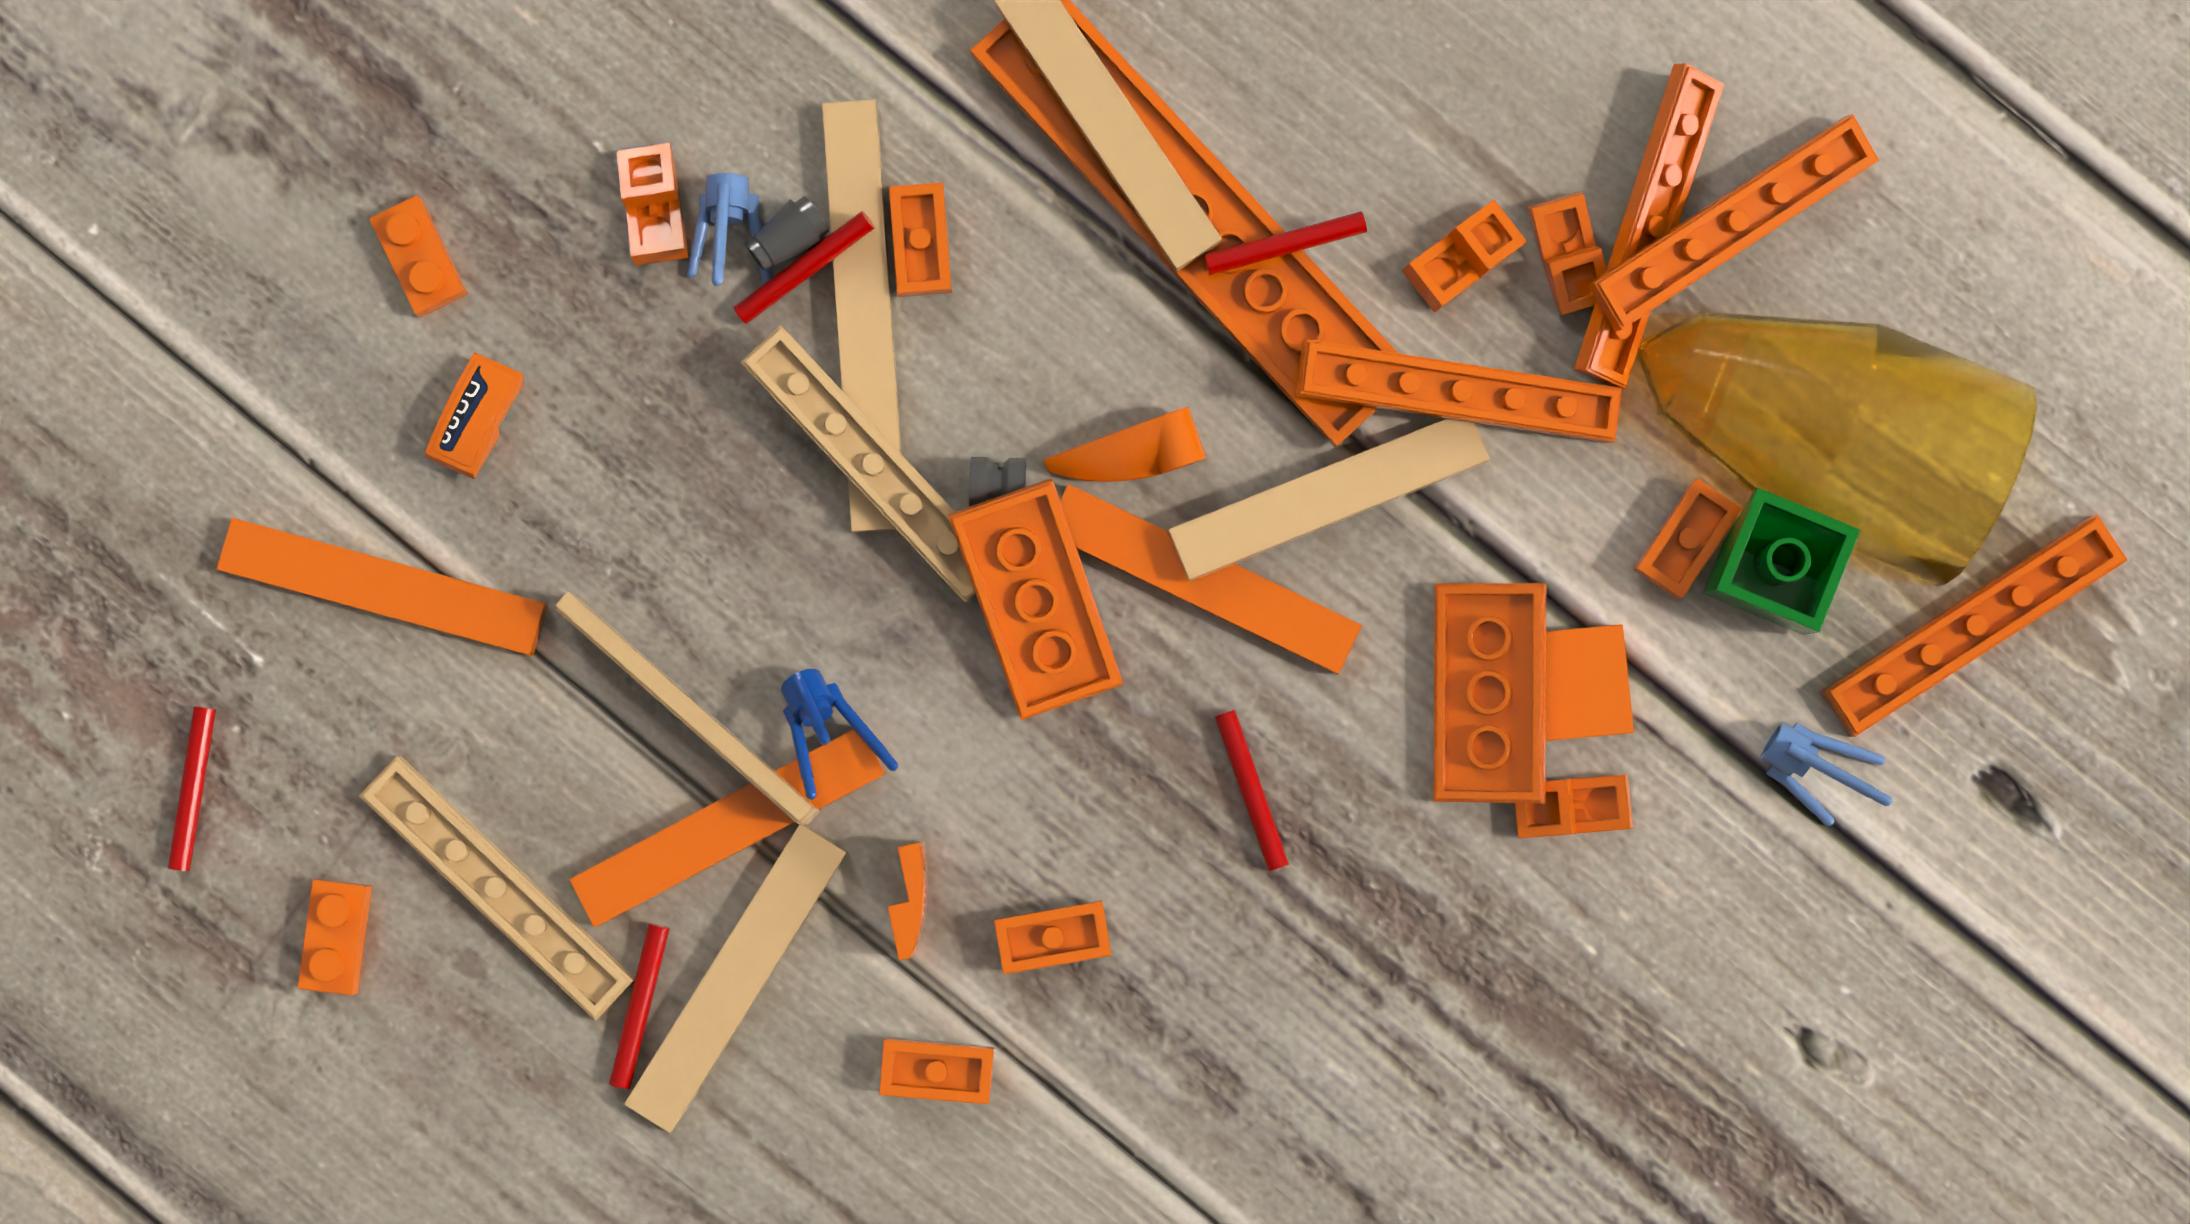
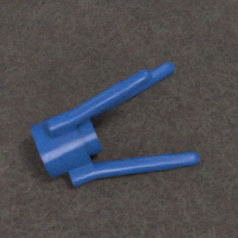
(811, 703)

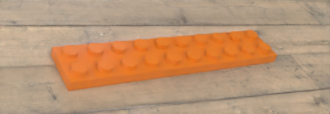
(1260, 305)

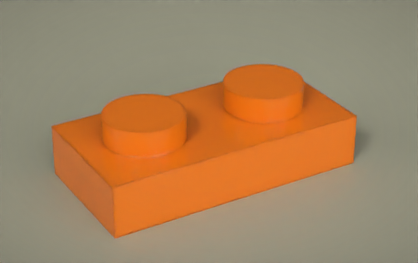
(920, 239)
(418, 256)
(1687, 538)
(334, 937)
(1052, 937)
(936, 1071)

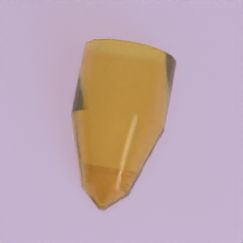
(1851, 427)

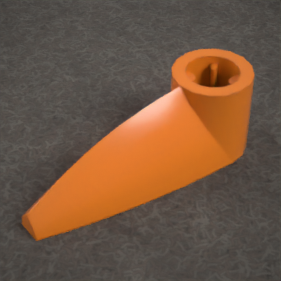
(1134, 452)

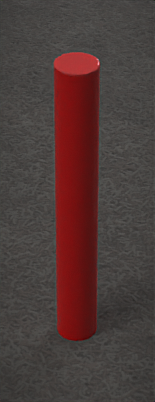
(1285, 243)
(804, 267)
(191, 788)
(1251, 790)
(639, 1006)

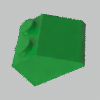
(1782, 562)

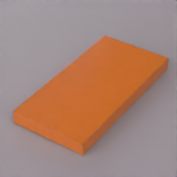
(1035, 598)
(1490, 692)

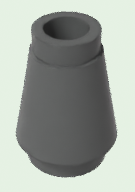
(787, 233)

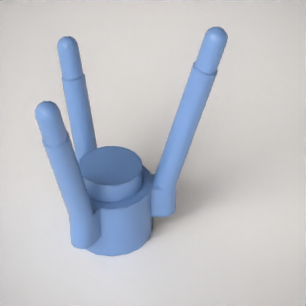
(724, 204)
(1791, 752)

